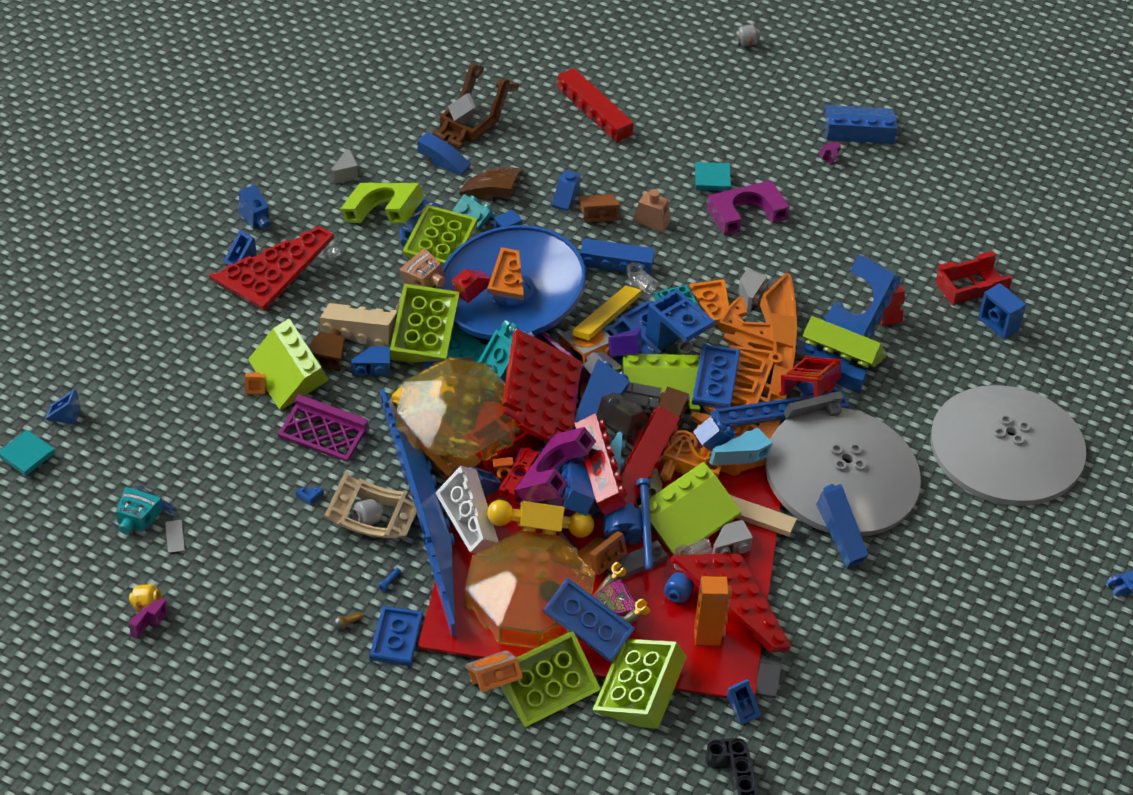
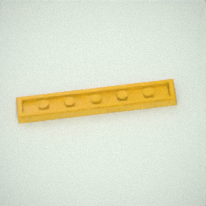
(606, 313)

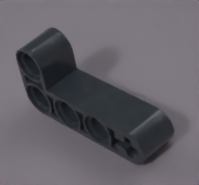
(733, 761)

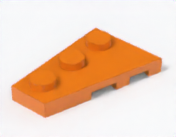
(507, 276)
(711, 297)

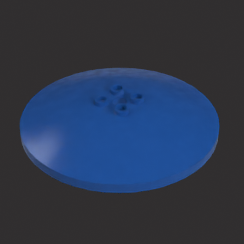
(550, 280)

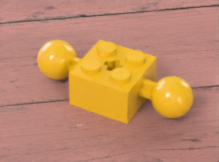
(540, 516)

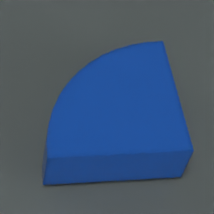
(309, 495)

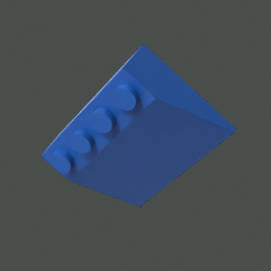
(860, 124)

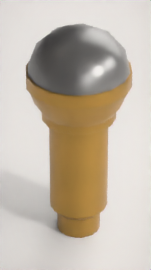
(342, 622)

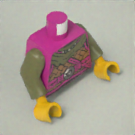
(618, 599)

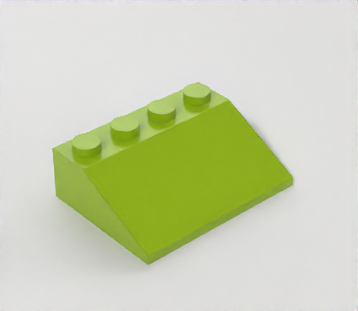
(440, 233)
(423, 324)
(844, 342)
(287, 365)
(663, 371)
(691, 508)
(552, 679)
(641, 682)

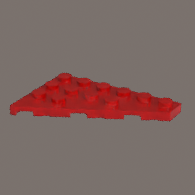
(271, 272)
(746, 603)

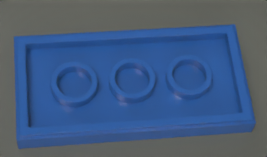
(716, 376)
(589, 619)

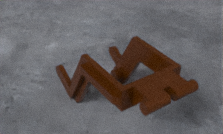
(458, 133)

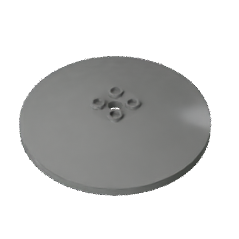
(1014, 470)
(878, 482)

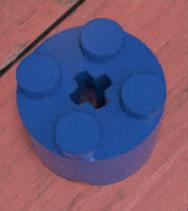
(626, 521)

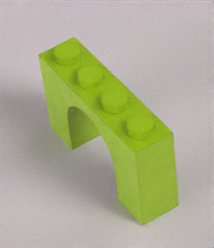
(402, 200)

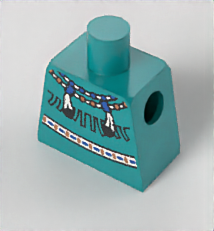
(137, 510)

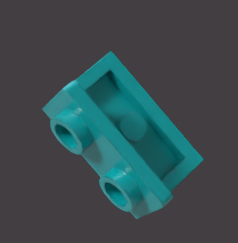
(471, 207)

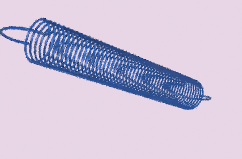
(165, 503)

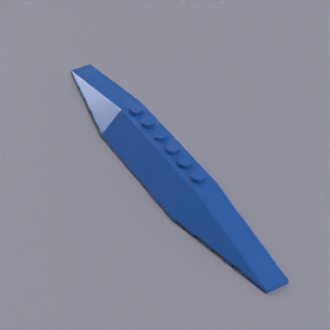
(435, 527)

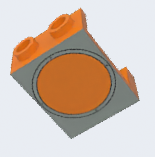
(597, 344)
(494, 670)

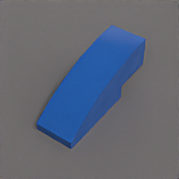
(442, 154)
(851, 377)

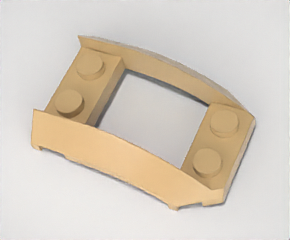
(345, 496)

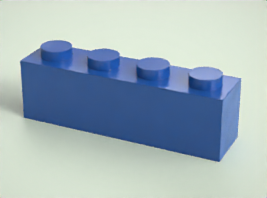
(615, 255)
(578, 492)

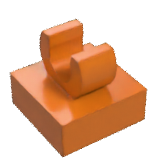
(254, 383)
(502, 465)

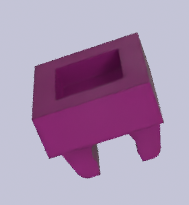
(830, 152)

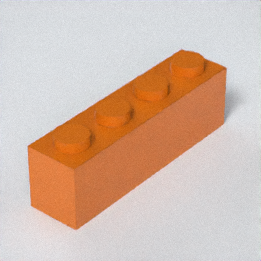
(712, 610)

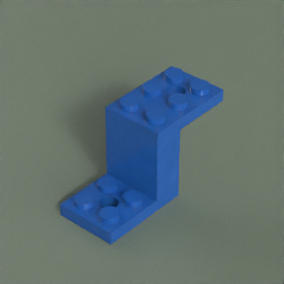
(669, 318)

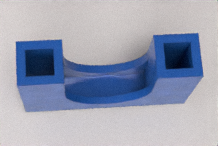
(883, 284)

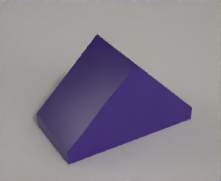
(626, 343)

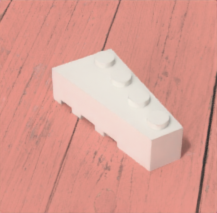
(467, 509)

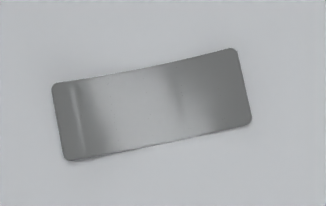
(174, 536)

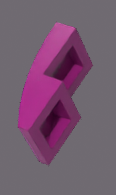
(152, 615)

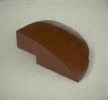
(493, 183)

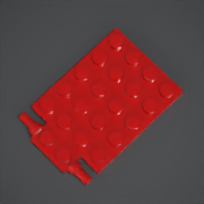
(540, 387)

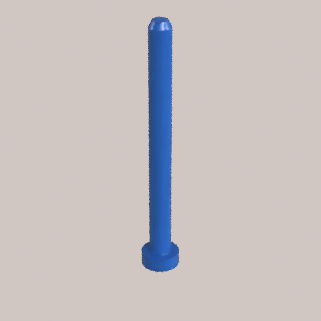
(644, 484)

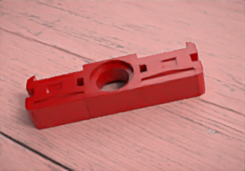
(523, 464)

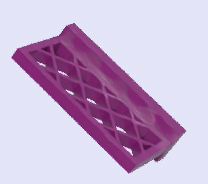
(328, 414)

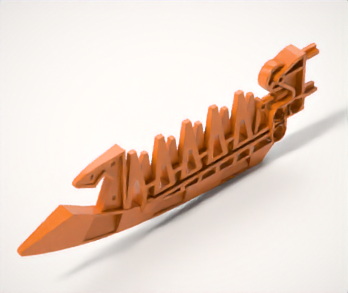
(774, 354)

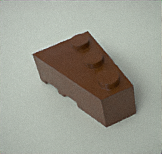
(675, 402)

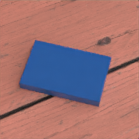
(396, 636)

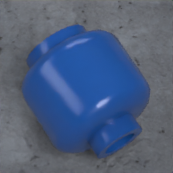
(678, 588)

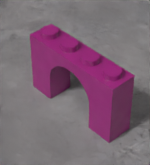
(763, 195)
(543, 479)

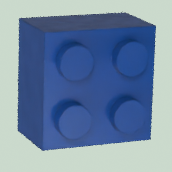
(1002, 311)

